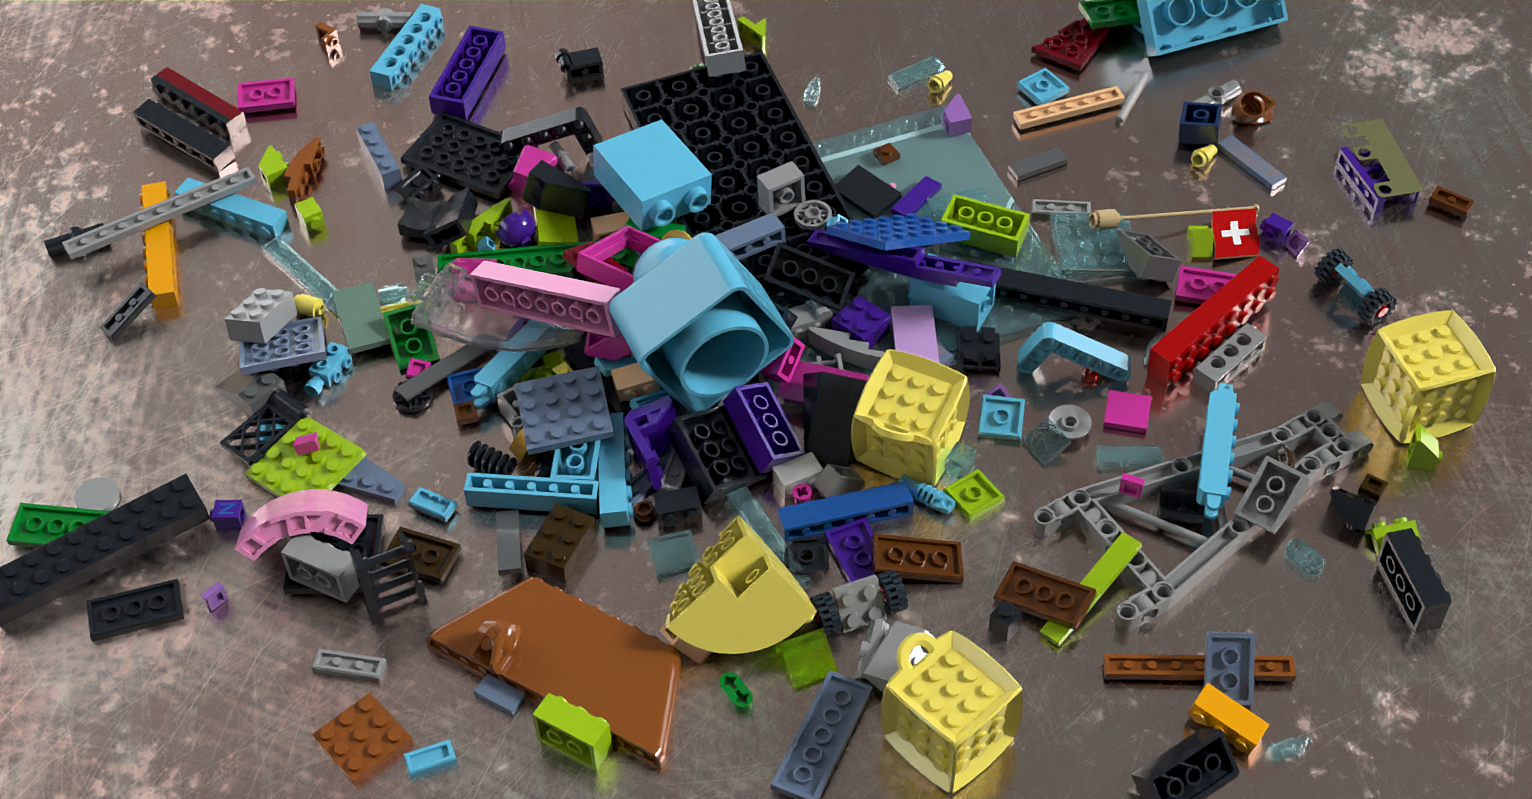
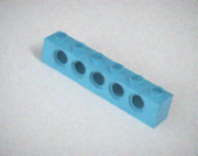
(406, 46)

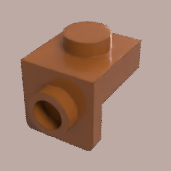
(327, 35)

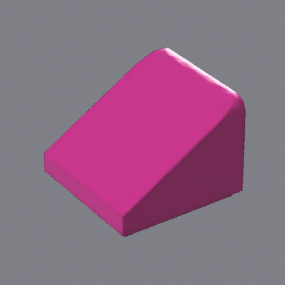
(306, 443)

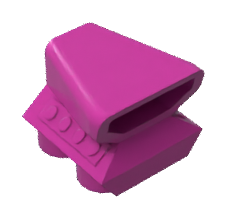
(527, 161)

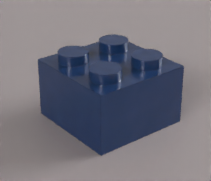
(1200, 123)

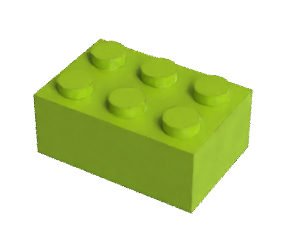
(573, 731)

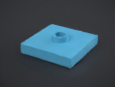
(1042, 87)
(1001, 417)

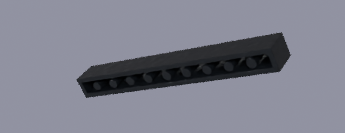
(1082, 299)

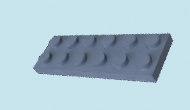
(822, 737)

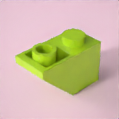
(273, 168)

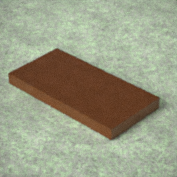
(918, 558)
(1045, 595)

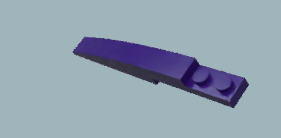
(908, 262)

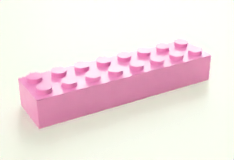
(545, 297)

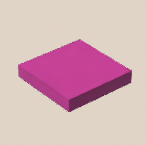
(1127, 411)

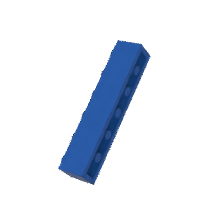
(821, 515)

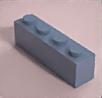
(379, 156)
(753, 236)

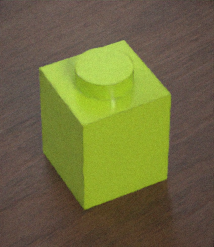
(310, 214)

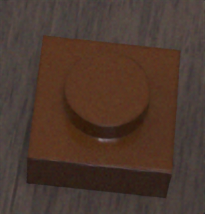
(886, 154)
(465, 413)

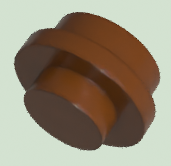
(644, 511)

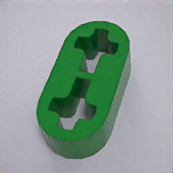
(740, 689)

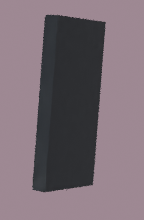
(134, 610)

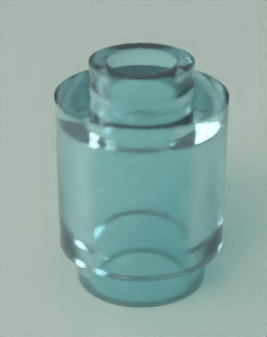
(393, 294)

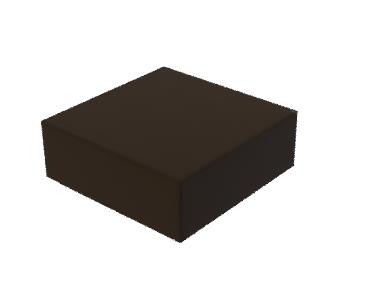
(1372, 487)

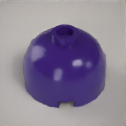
(517, 229)

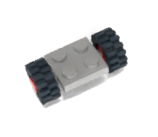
(859, 602)

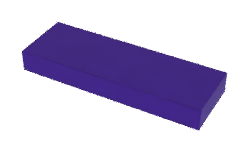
(916, 197)

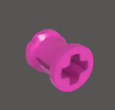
(799, 493)

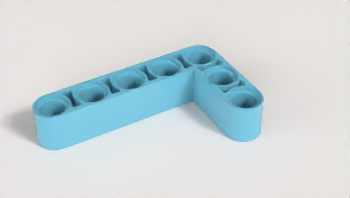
(1074, 347)

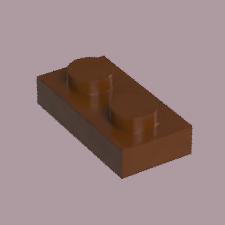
(1451, 201)

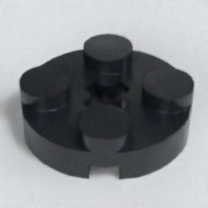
(809, 546)

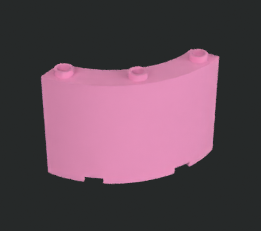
(301, 514)

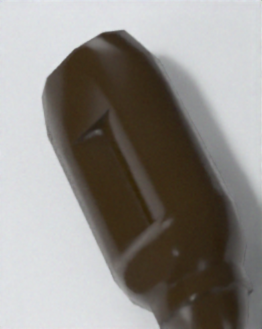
(1285, 456)

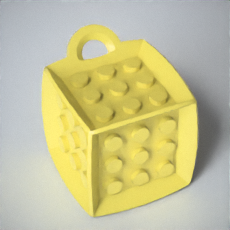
(1428, 375)
(909, 416)
(950, 709)

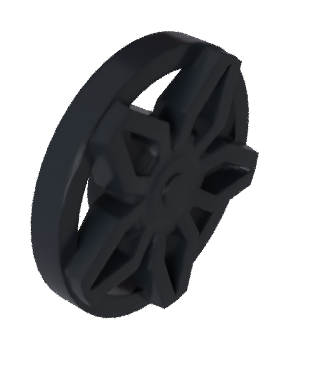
(425, 395)

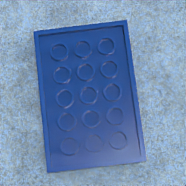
(898, 232)

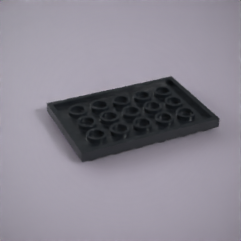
(463, 155)

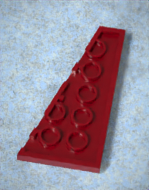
(1073, 44)

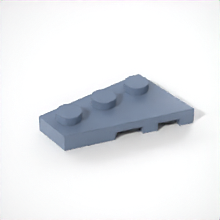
(373, 482)

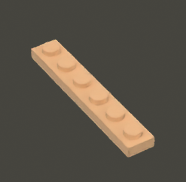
(1068, 107)

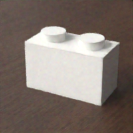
(796, 471)

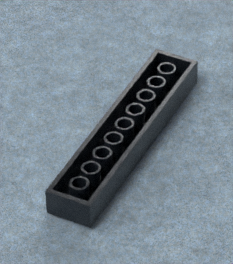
(99, 547)

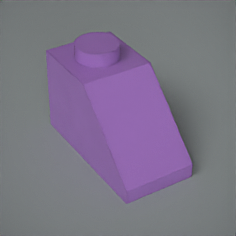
(957, 117)

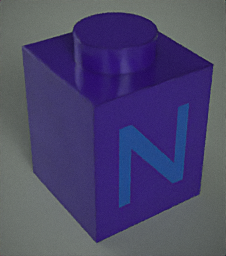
(228, 515)

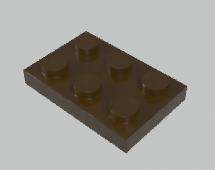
(432, 557)

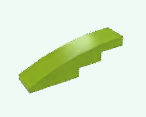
(483, 226)

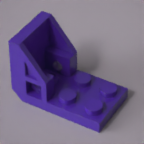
(648, 437)

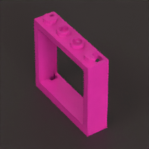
(591, 259)

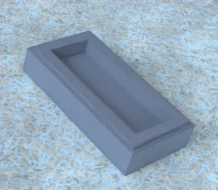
(499, 694)

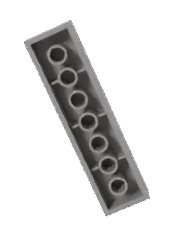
(719, 37)

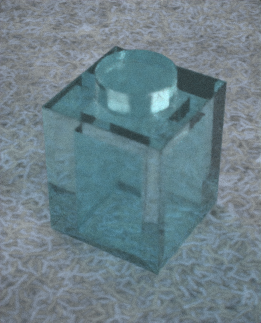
(960, 460)

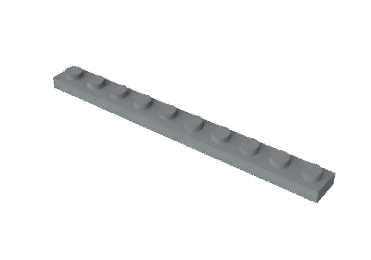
(159, 213)

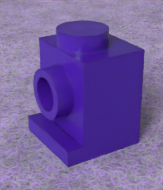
(1276, 229)

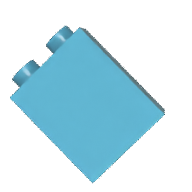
(652, 175)

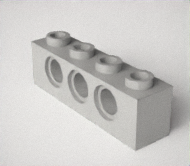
(1229, 358)

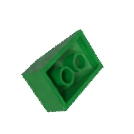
(408, 339)

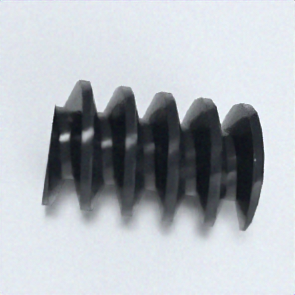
(490, 460)

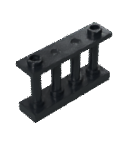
(367, 578)

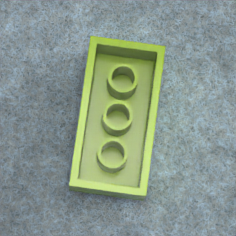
(989, 224)

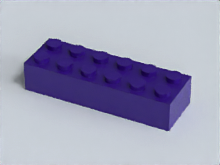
(467, 72)

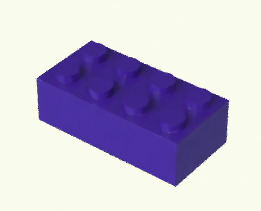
(763, 426)

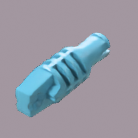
(929, 495)

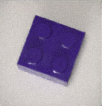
(863, 321)

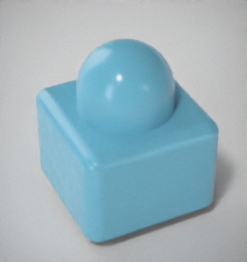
(698, 320)

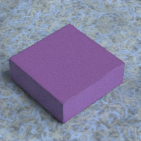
(214, 596)

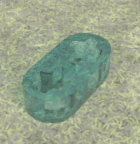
(1305, 557)

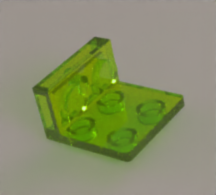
(807, 657)

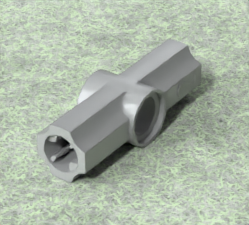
(383, 20)
(1221, 94)
(876, 632)

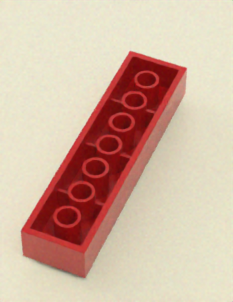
(1212, 321)

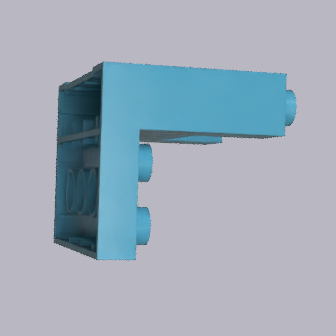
(1187, 23)

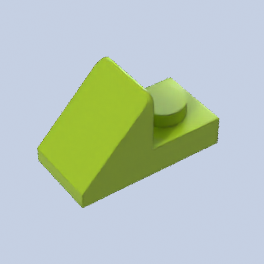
(753, 32)
(1200, 242)

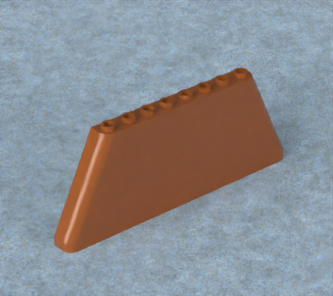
(581, 657)

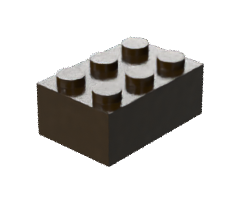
(560, 543)

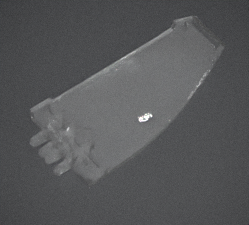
(451, 309)

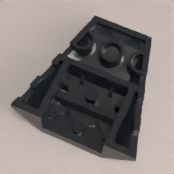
(829, 416)

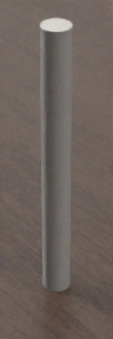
(1131, 97)

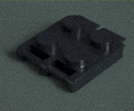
(978, 348)

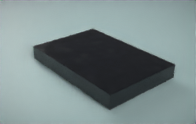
(867, 192)

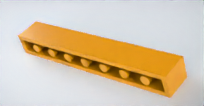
(159, 250)

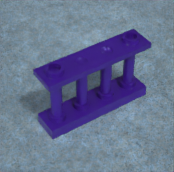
(1362, 182)

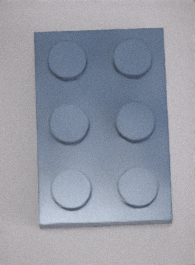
(1231, 664)

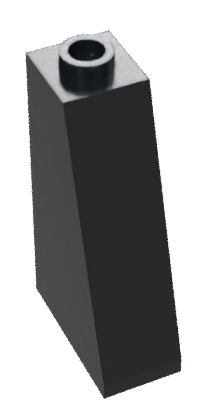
(452, 220)

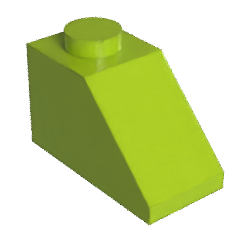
(1423, 450)

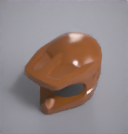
(1253, 109)
(503, 643)

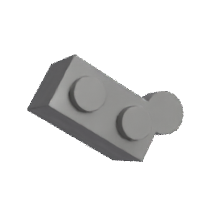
(810, 317)
(510, 409)

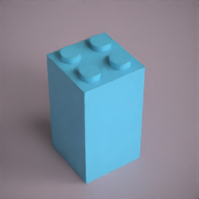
(959, 305)

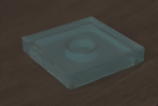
(673, 553)

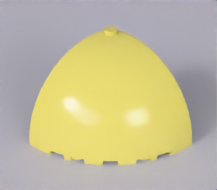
(738, 596)

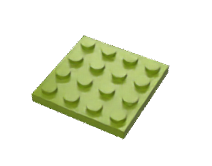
(285, 472)

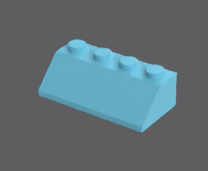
(576, 461)

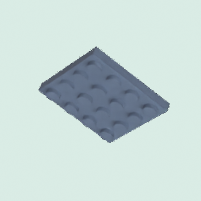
(291, 346)
(564, 410)

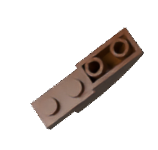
(303, 167)

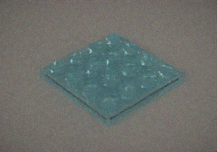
(1088, 250)

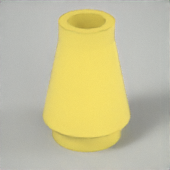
(939, 81)
(1202, 156)

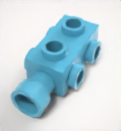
(328, 369)

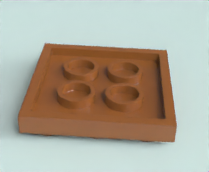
(362, 738)

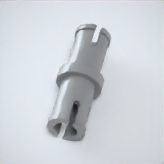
(563, 157)

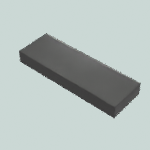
(1038, 164)

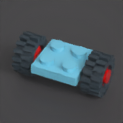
(1376, 303)

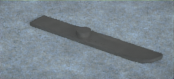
(439, 371)

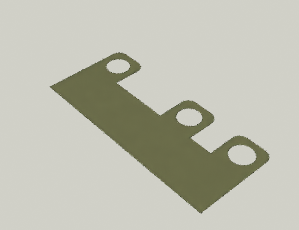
(1389, 155)

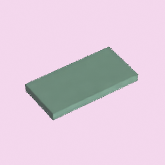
(361, 317)

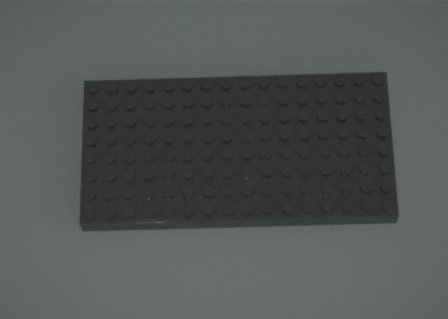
(738, 131)

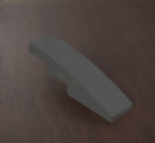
(508, 542)

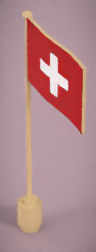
(1233, 228)

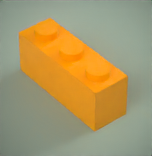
(1221, 712)

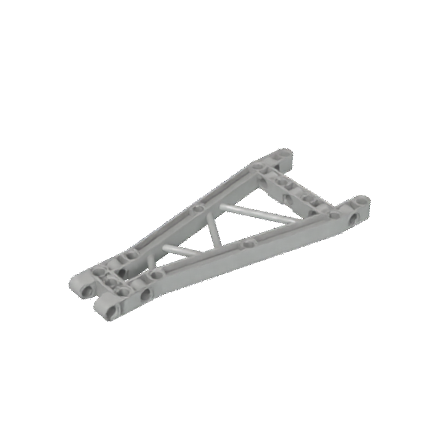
(1089, 505)

